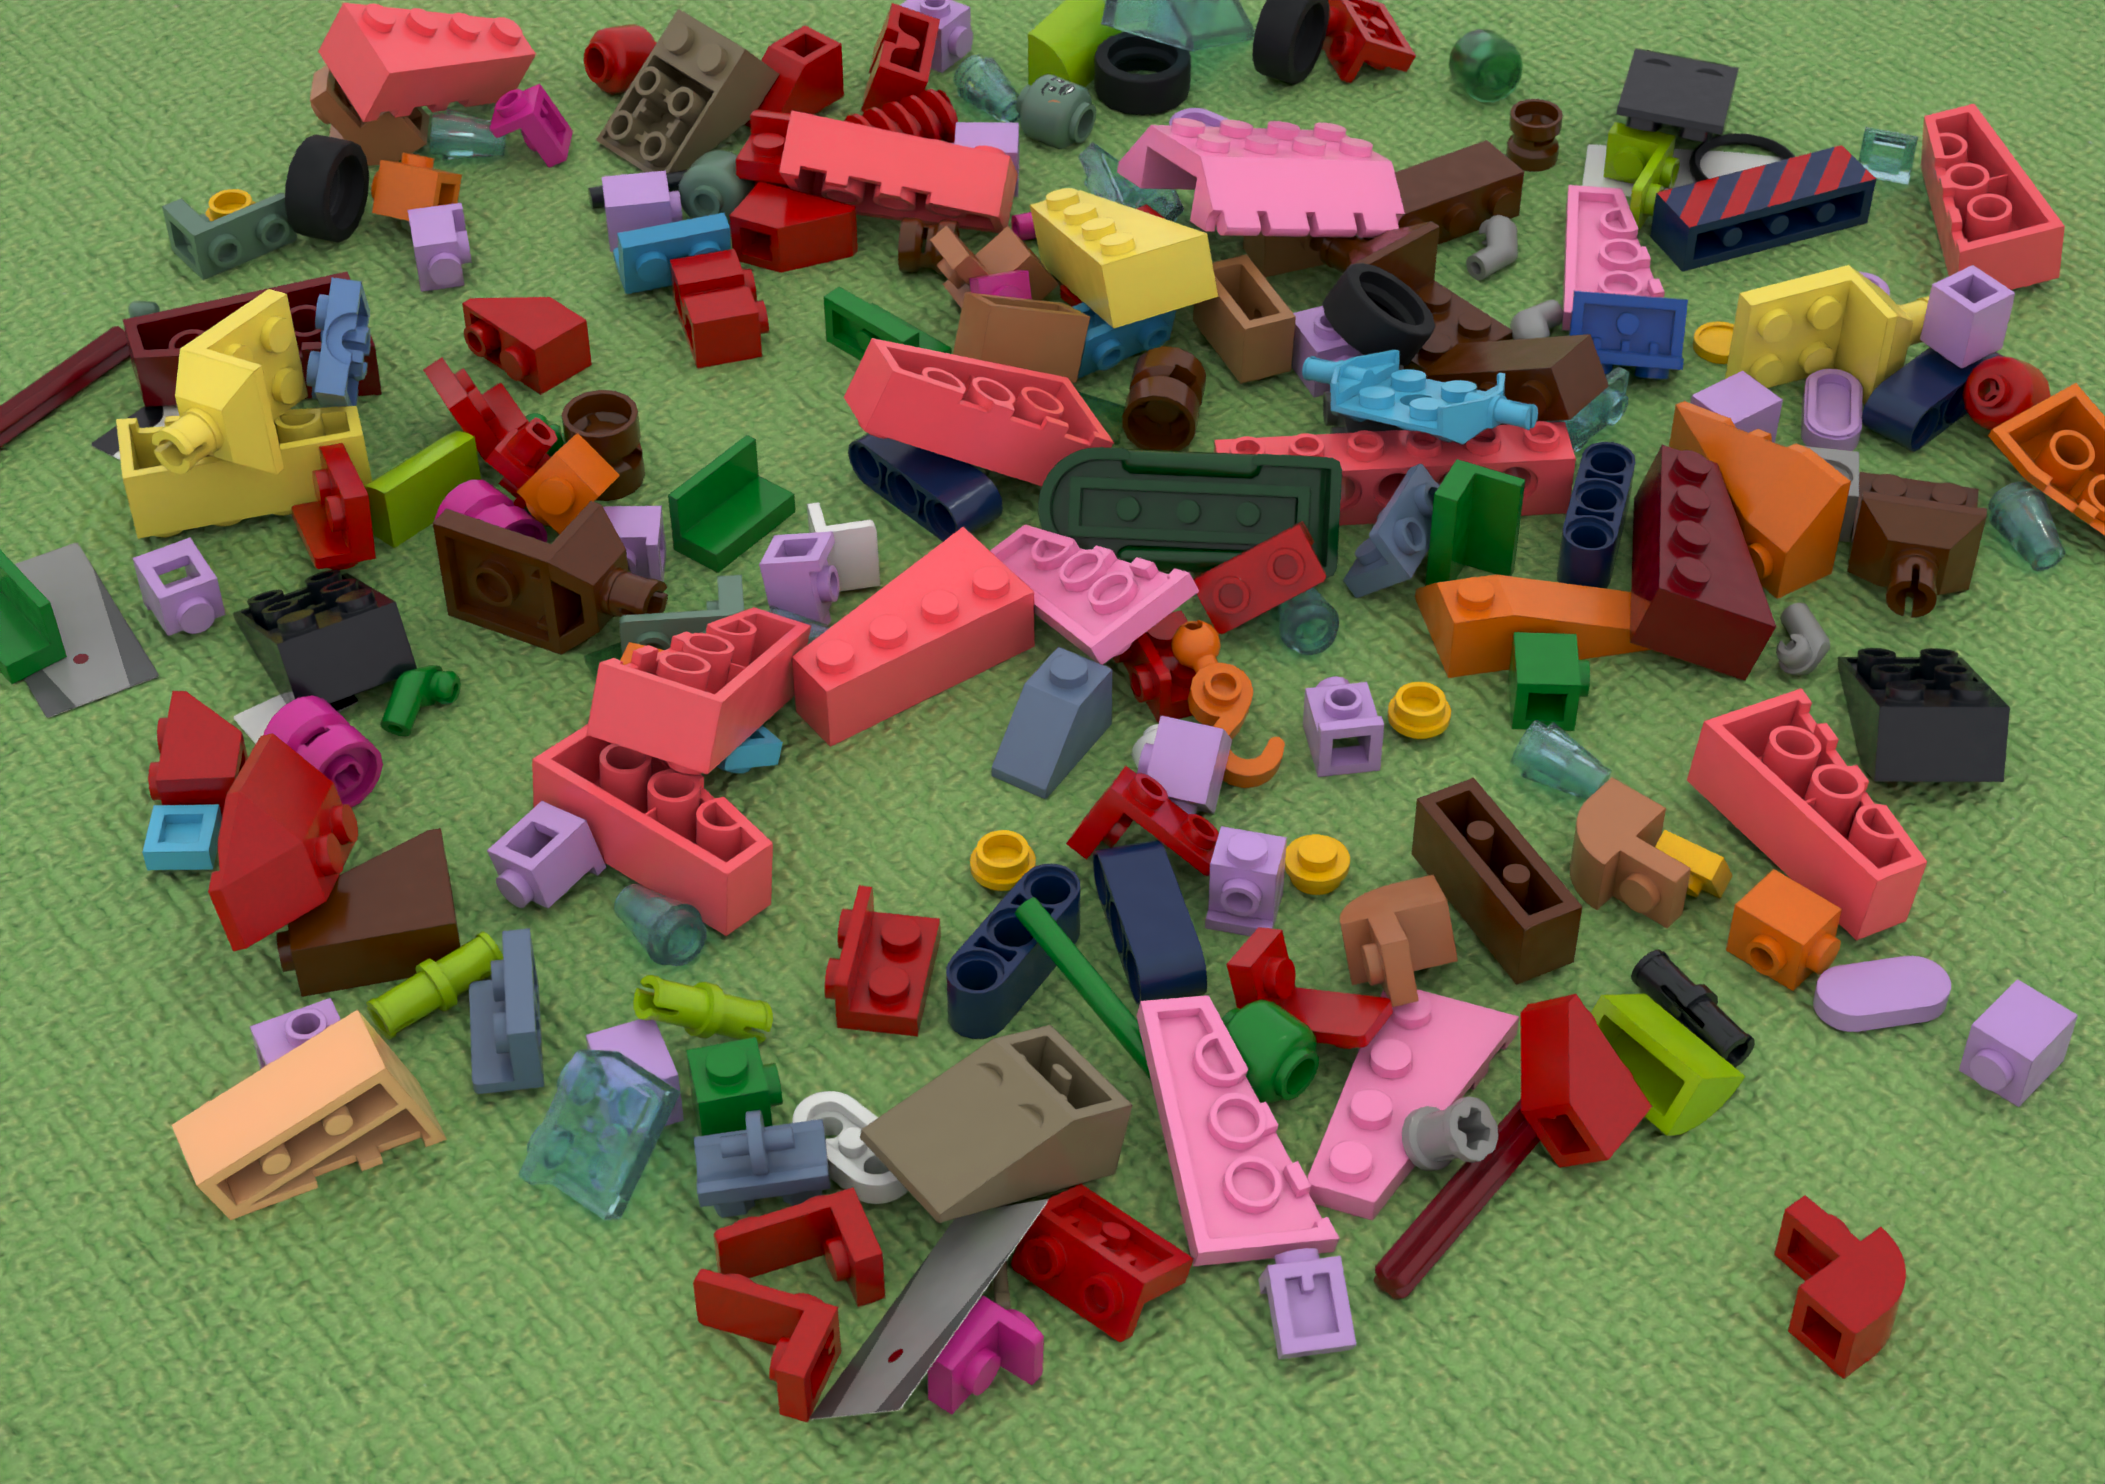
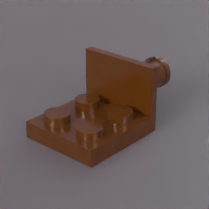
(1411, 257)
(1915, 539)
(541, 589)

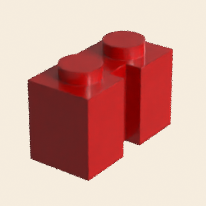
(901, 57)
(718, 308)

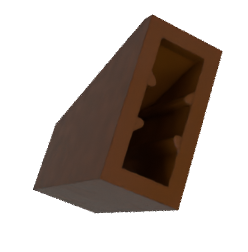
(376, 921)

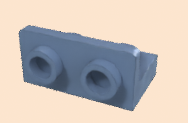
(1397, 538)
(507, 1021)

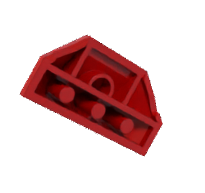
(278, 843)

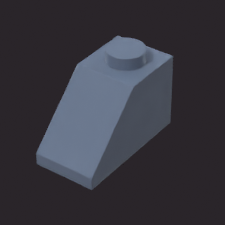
(1055, 722)

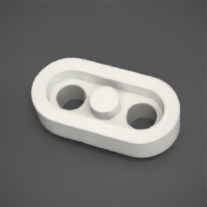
(849, 1158)

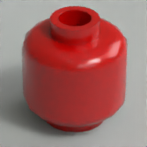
(617, 56)
(2003, 389)

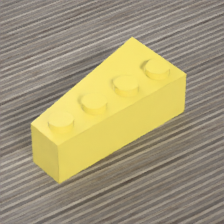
(1120, 257)
(225, 491)

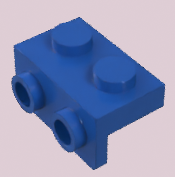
(1632, 330)

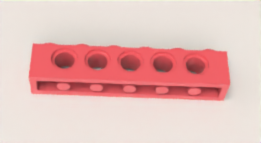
(1378, 461)

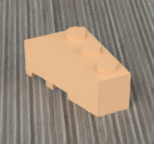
(304, 1116)

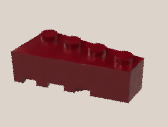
(157, 337)
(1693, 570)

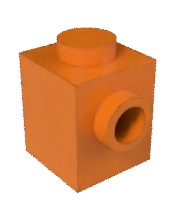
(412, 186)
(567, 484)
(1784, 930)

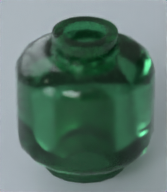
(1485, 65)

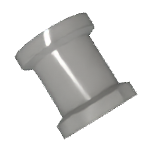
(1439, 1136)

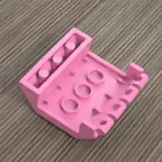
(1270, 178)

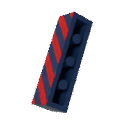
(1762, 208)

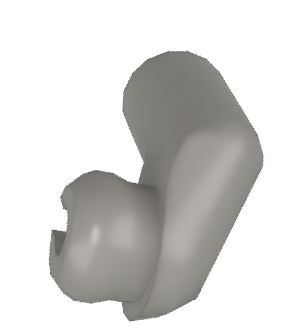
(1500, 248)
(1536, 320)
(1808, 641)

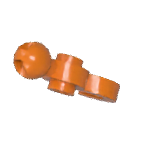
(1222, 699)

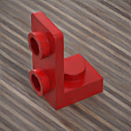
(1147, 803)
(1336, 1018)
(817, 1227)
(797, 1324)

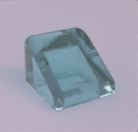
(1888, 154)

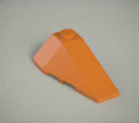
(1782, 496)

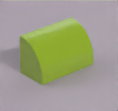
(1068, 42)
(411, 493)
(1668, 1062)

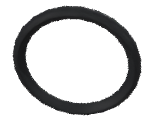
(1731, 139)

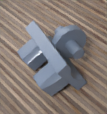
(761, 1164)

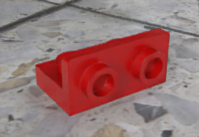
(1364, 33)
(483, 415)
(339, 523)
(1260, 578)
(1156, 673)
(882, 968)
(1098, 1260)

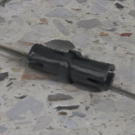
(1692, 1006)

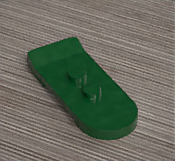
(1190, 505)

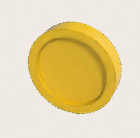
(1713, 341)

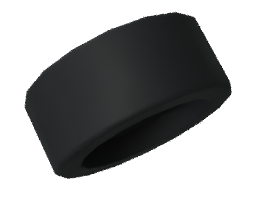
(1289, 38)
(1138, 92)
(327, 188)
(1378, 312)

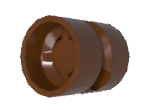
(1164, 399)
(612, 429)

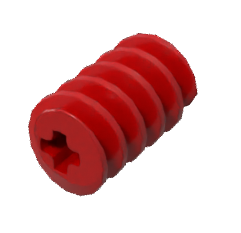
(923, 116)

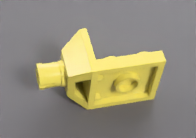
(1823, 324)
(234, 388)

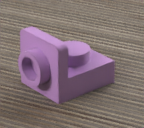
(1308, 1304)

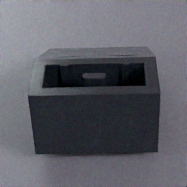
(1677, 93)
(327, 637)
(1924, 717)

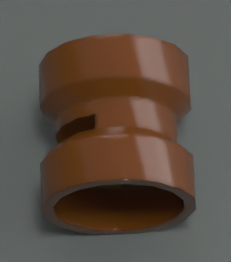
(1534, 132)
(915, 247)

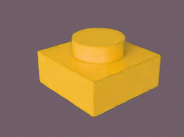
(1708, 869)

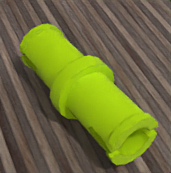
(434, 985)
(702, 1009)

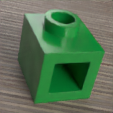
(1546, 679)
(728, 1083)

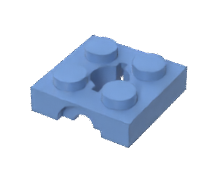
(345, 342)

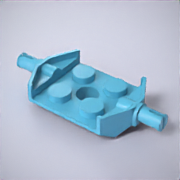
(1380, 392)

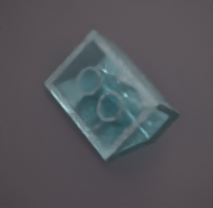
(1181, 23)

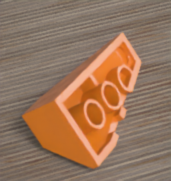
(2061, 451)
(1477, 617)

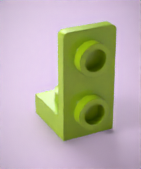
(1642, 160)

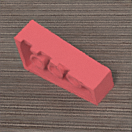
(422, 58)
(898, 173)
(1986, 202)
(972, 409)
(914, 639)
(701, 692)
(1809, 810)
(660, 827)

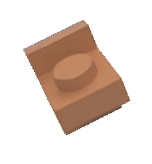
(378, 139)
(1000, 255)
(1619, 858)
(1397, 933)

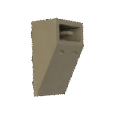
(686, 98)
(1003, 1127)

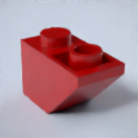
(808, 73)
(791, 229)
(528, 338)
(197, 755)
(1575, 1083)

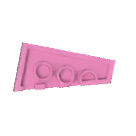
(1603, 248)
(1090, 592)
(1416, 1060)
(1222, 1144)

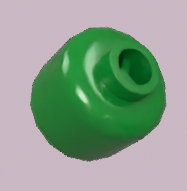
(1274, 1048)

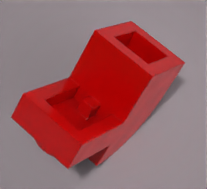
(764, 149)
(1848, 1289)

